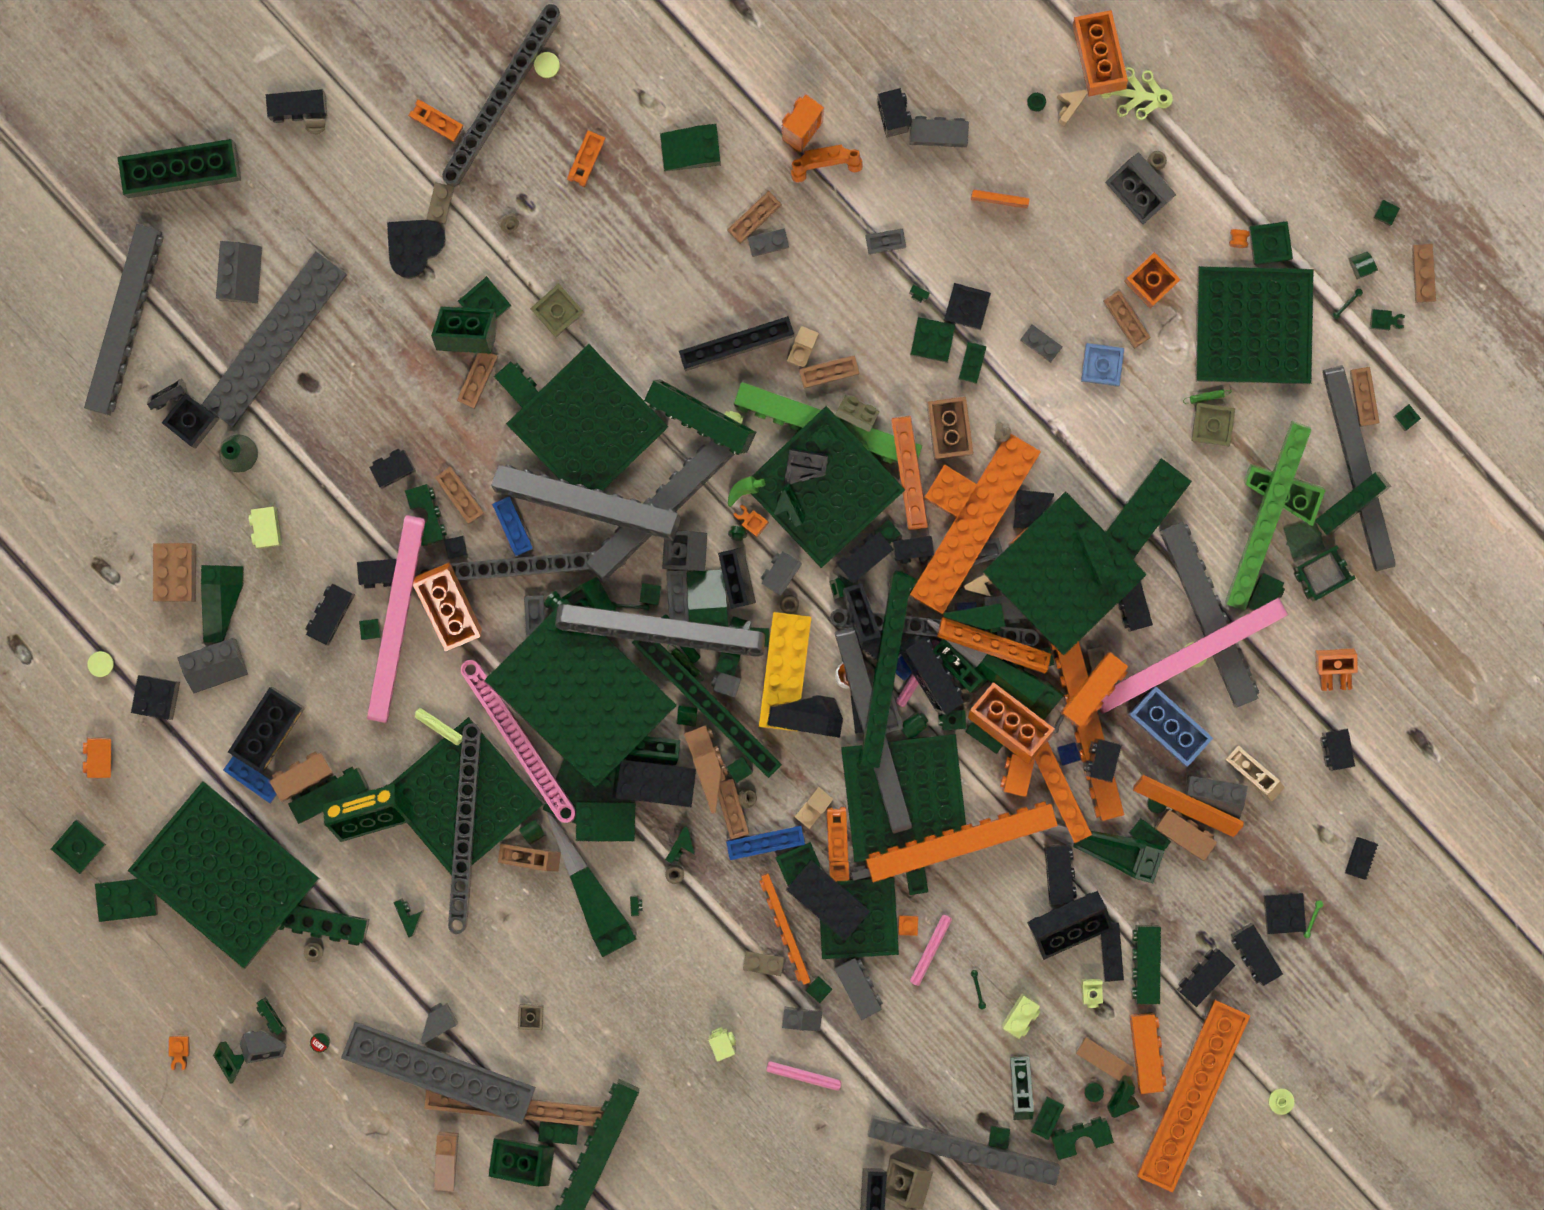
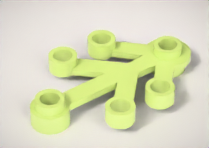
(1140, 95)

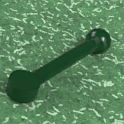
(1358, 293)
(645, 607)
(981, 1004)

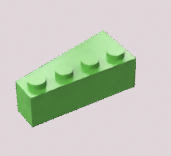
(1302, 498)

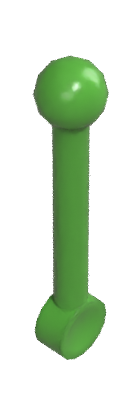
(1319, 904)

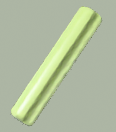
(438, 726)

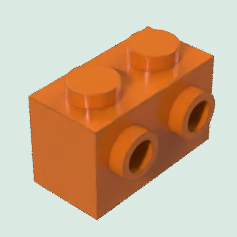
(98, 758)
(1017, 776)

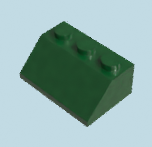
(465, 330)
(590, 595)

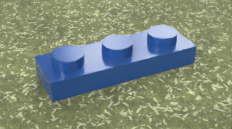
(512, 526)
(251, 779)

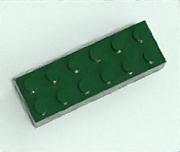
(179, 168)
(1147, 507)

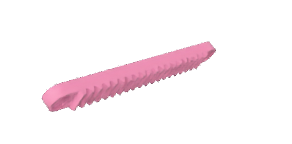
(519, 742)

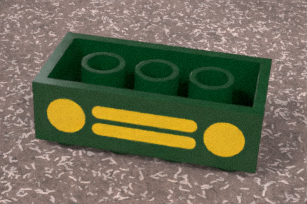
(367, 812)

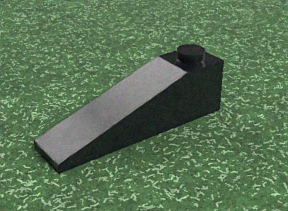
(809, 715)

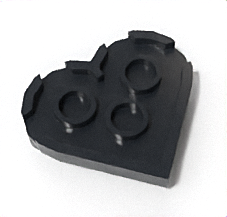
(412, 245)

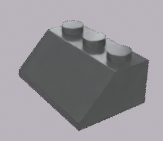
(1140, 188)
(238, 272)
(213, 665)
(1221, 795)

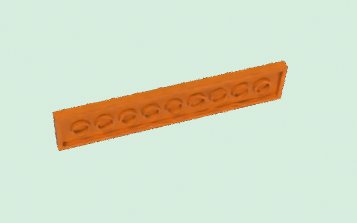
(975, 524)
(1193, 1096)

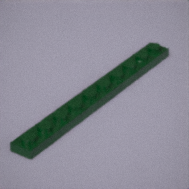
(885, 671)

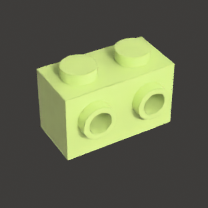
(265, 527)
(1021, 1016)
(722, 1043)

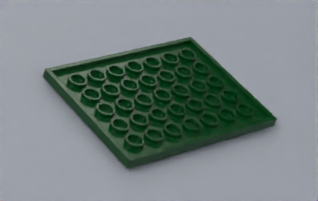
(580, 696)
(223, 874)

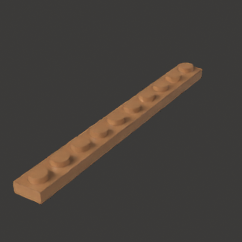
(537, 1110)

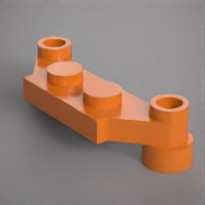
(825, 157)

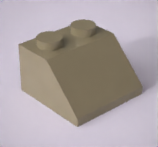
(907, 1183)

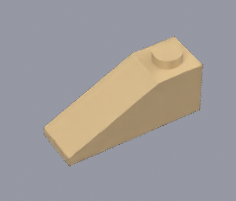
(1255, 773)

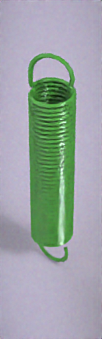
(1207, 396)
(686, 662)

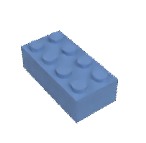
(1170, 726)

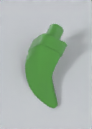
(745, 486)

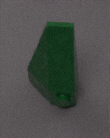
(219, 598)

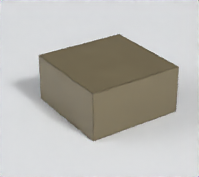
(530, 1017)

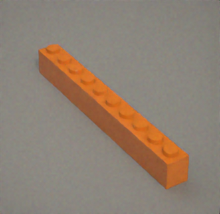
(1073, 676)
(961, 842)

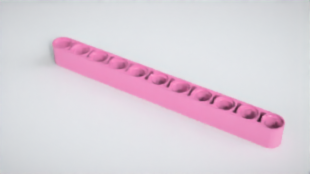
(396, 619)
(1194, 653)

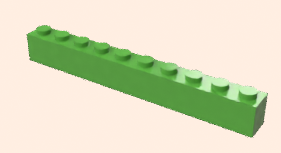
(797, 415)
(1268, 515)

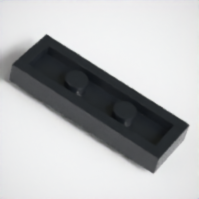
(1112, 954)

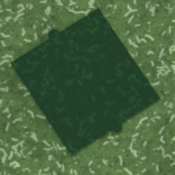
(1303, 539)

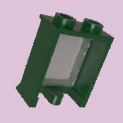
(1323, 574)

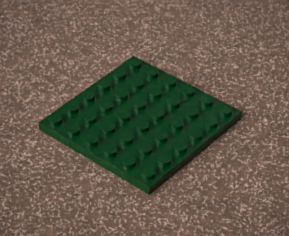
(1254, 325)
(587, 422)
(835, 504)
(1051, 577)
(929, 784)
(433, 787)

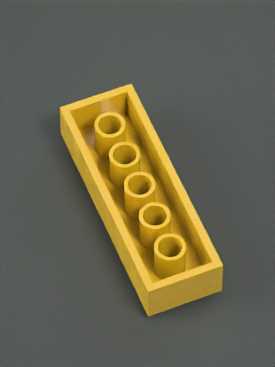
(785, 662)

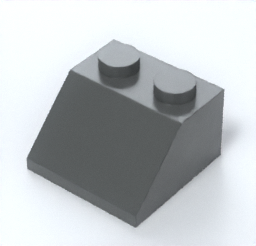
(686, 551)
(781, 573)

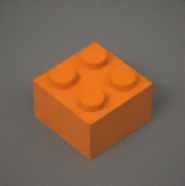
(1152, 280)
(950, 491)

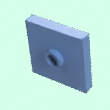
(1102, 364)

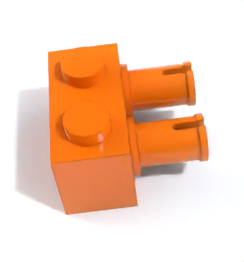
(1336, 662)

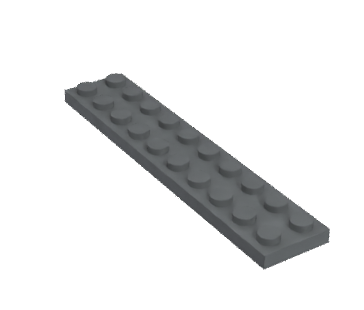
(274, 339)
(438, 1072)

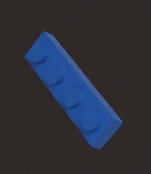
(765, 842)

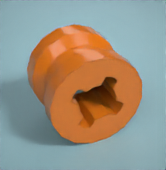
(1239, 238)

